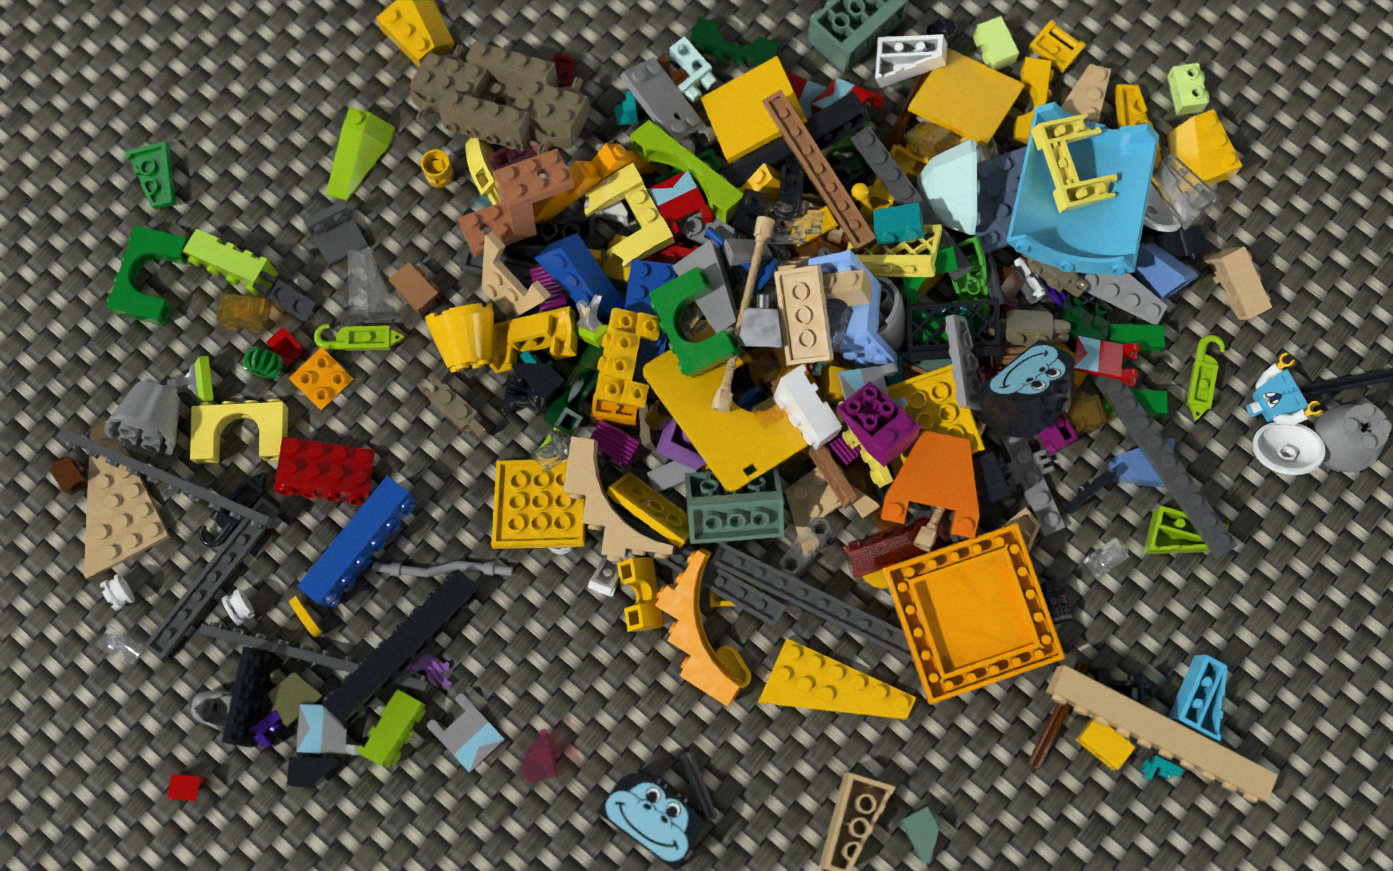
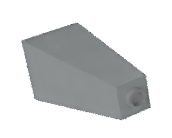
(718, 304)

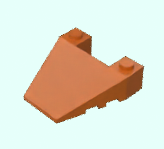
(936, 475)

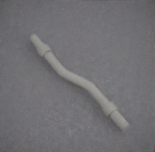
(398, 569)

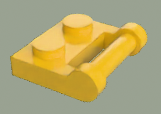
(1051, 49)

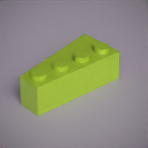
(228, 261)

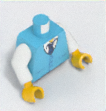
(1280, 397)

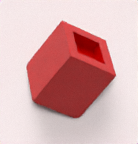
(286, 346)
(184, 787)

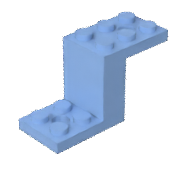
(861, 342)

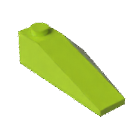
(359, 147)

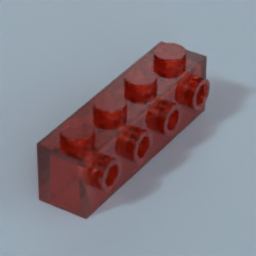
(886, 549)

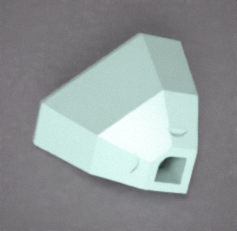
(952, 187)

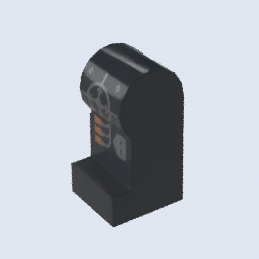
(1057, 600)

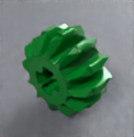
(262, 363)

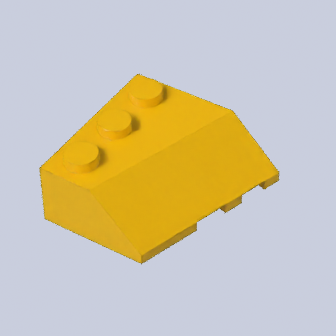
(416, 28)
(1205, 148)

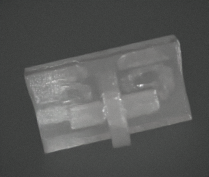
(120, 646)

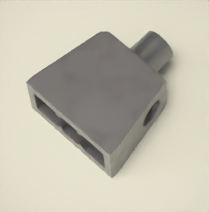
(761, 325)

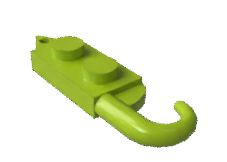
(359, 338)
(1203, 377)

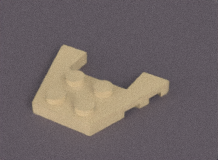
(503, 286)
(814, 498)

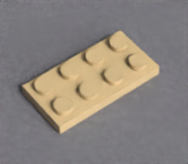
(803, 315)

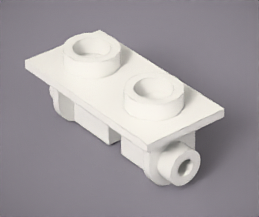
(1033, 287)

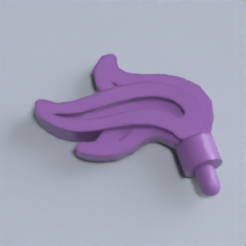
(433, 669)

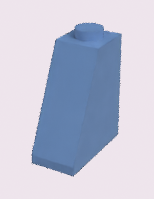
(1161, 271)
(1135, 469)

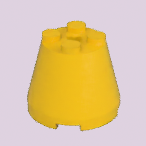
(463, 335)

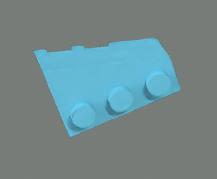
(1200, 697)

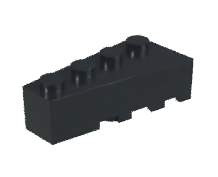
(551, 232)

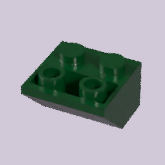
(1086, 318)

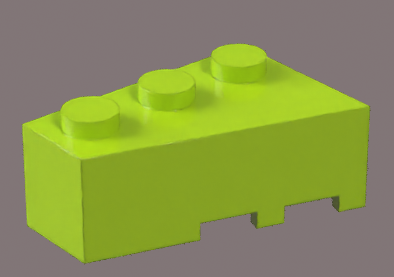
(1173, 533)
(393, 729)

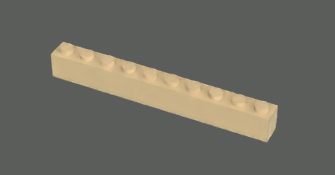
(1162, 734)

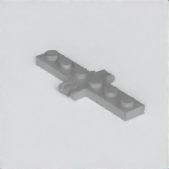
(1028, 472)

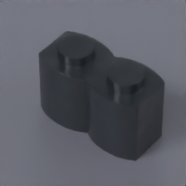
(1183, 243)

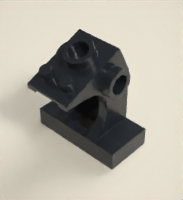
(1137, 688)

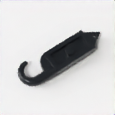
(791, 189)
(246, 494)

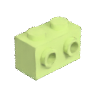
(996, 43)
(1188, 89)

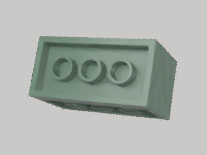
(851, 28)
(732, 516)

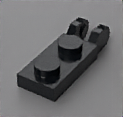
(285, 297)

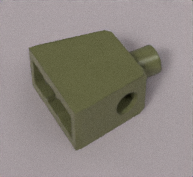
(290, 693)

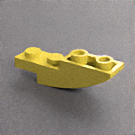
(480, 167)
(879, 474)

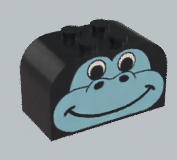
(1029, 391)
(653, 817)

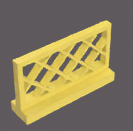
(903, 265)

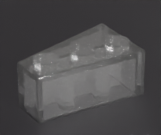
(1183, 191)
(367, 290)

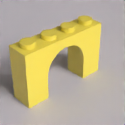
(210, 420)

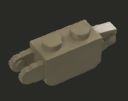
(1056, 278)
(1029, 326)
(454, 408)

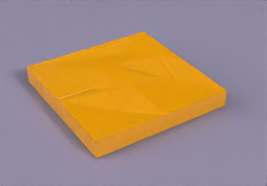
(973, 613)

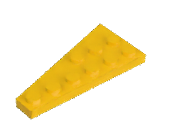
(821, 683)

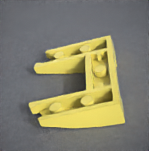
(1053, 140)
(654, 232)

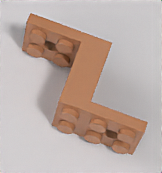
(517, 190)

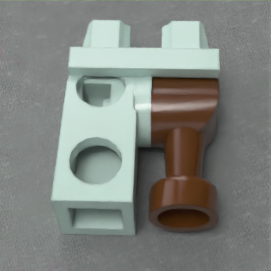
(693, 71)

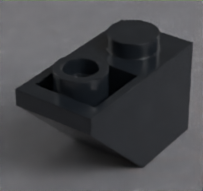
(309, 771)

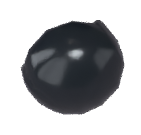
(947, 29)

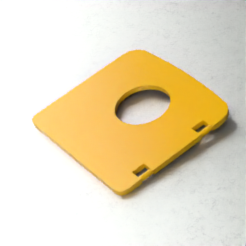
(723, 440)

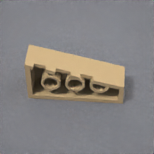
(853, 819)

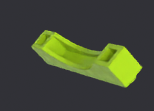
(657, 146)

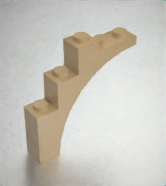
(584, 480)

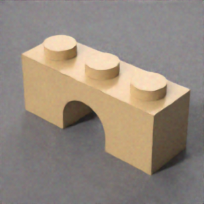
(850, 286)

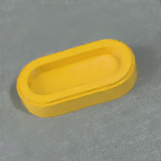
(305, 616)
(734, 663)

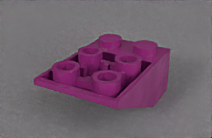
(878, 423)

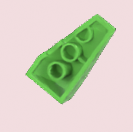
(974, 284)

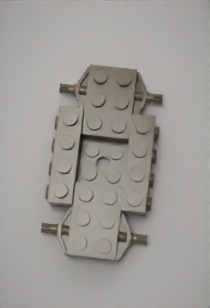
(470, 94)

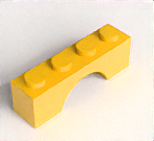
(1036, 77)

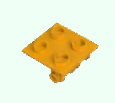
(321, 378)

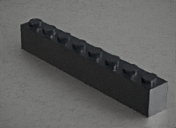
(824, 127)
(400, 649)

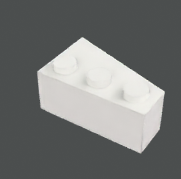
(908, 56)
(805, 408)

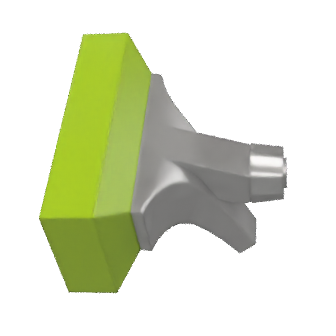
(589, 327)
(196, 382)

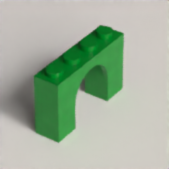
(144, 247)
(944, 262)
(669, 303)
(1151, 340)

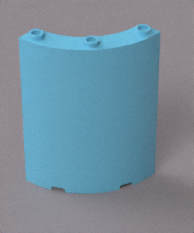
(1093, 237)

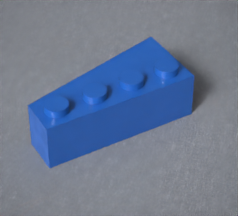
(579, 274)

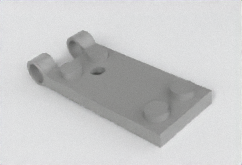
(663, 101)

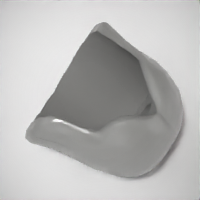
(203, 705)

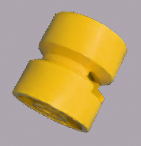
(437, 168)

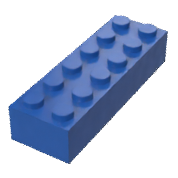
(643, 279)
(357, 543)

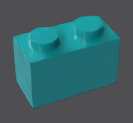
(898, 224)

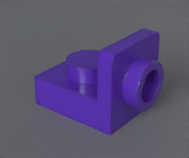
(270, 724)

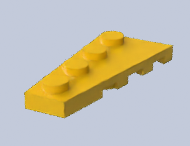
(1132, 110)

